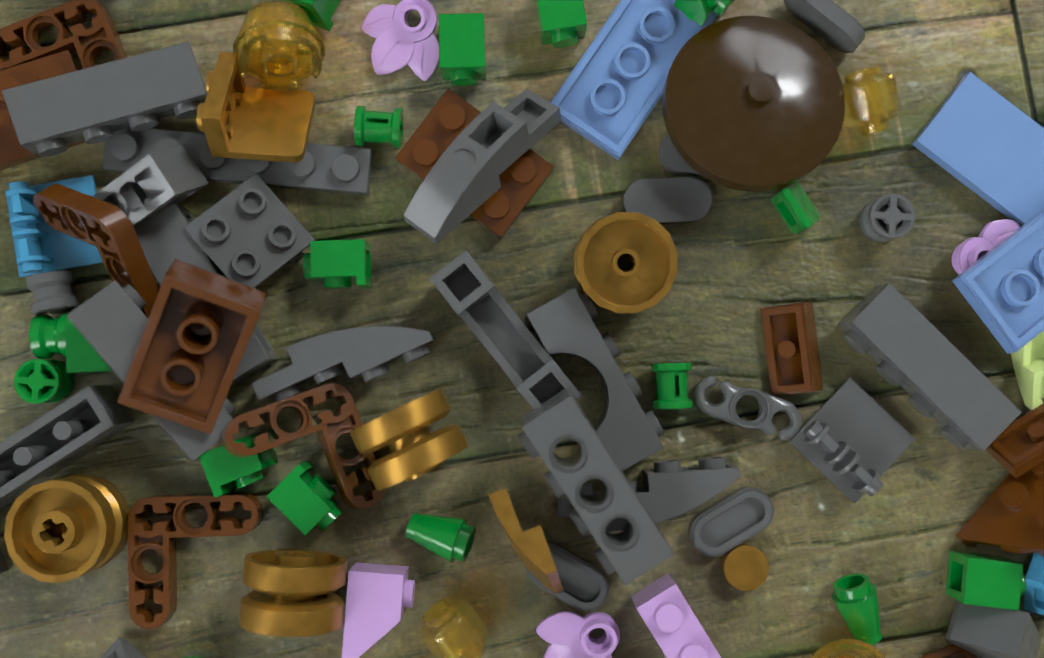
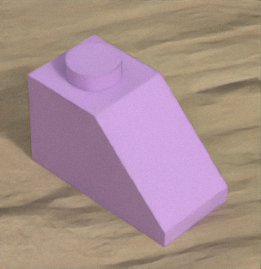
(374, 604)

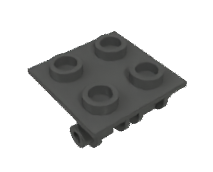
(250, 233)
(852, 441)

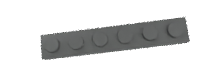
(322, 168)

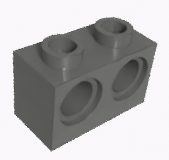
(154, 184)

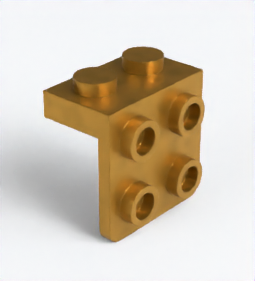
(253, 120)

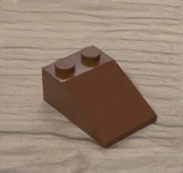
(192, 346)

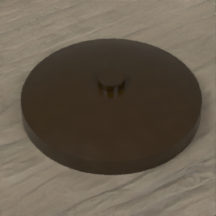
(753, 103)

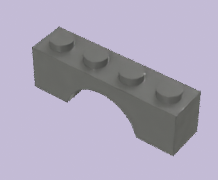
(568, 328)
(501, 331)

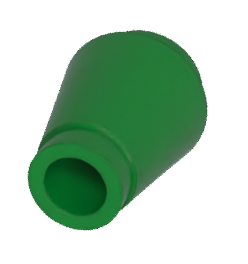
(442, 535)
(858, 605)

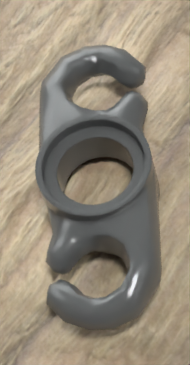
(767, 408)

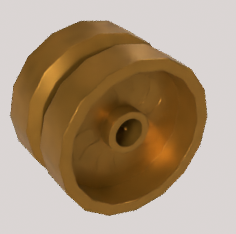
(650, 252)
(410, 440)
(66, 527)
(293, 592)

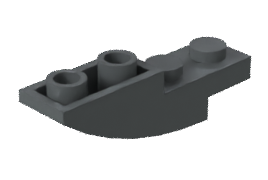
(472, 163)
(360, 350)
(670, 489)

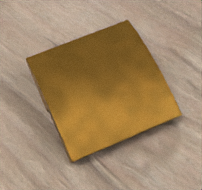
(528, 544)

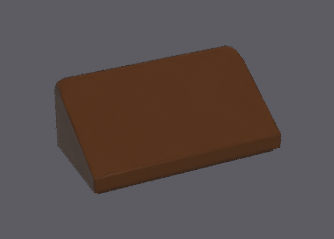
(791, 348)

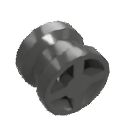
(897, 215)
(52, 292)

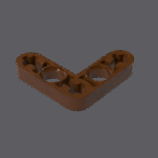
(85, 41)
(105, 228)
(327, 428)
(163, 539)

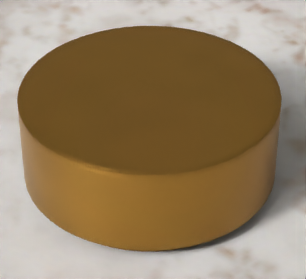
(745, 567)

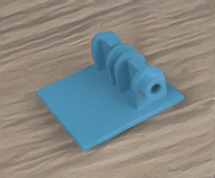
(36, 243)

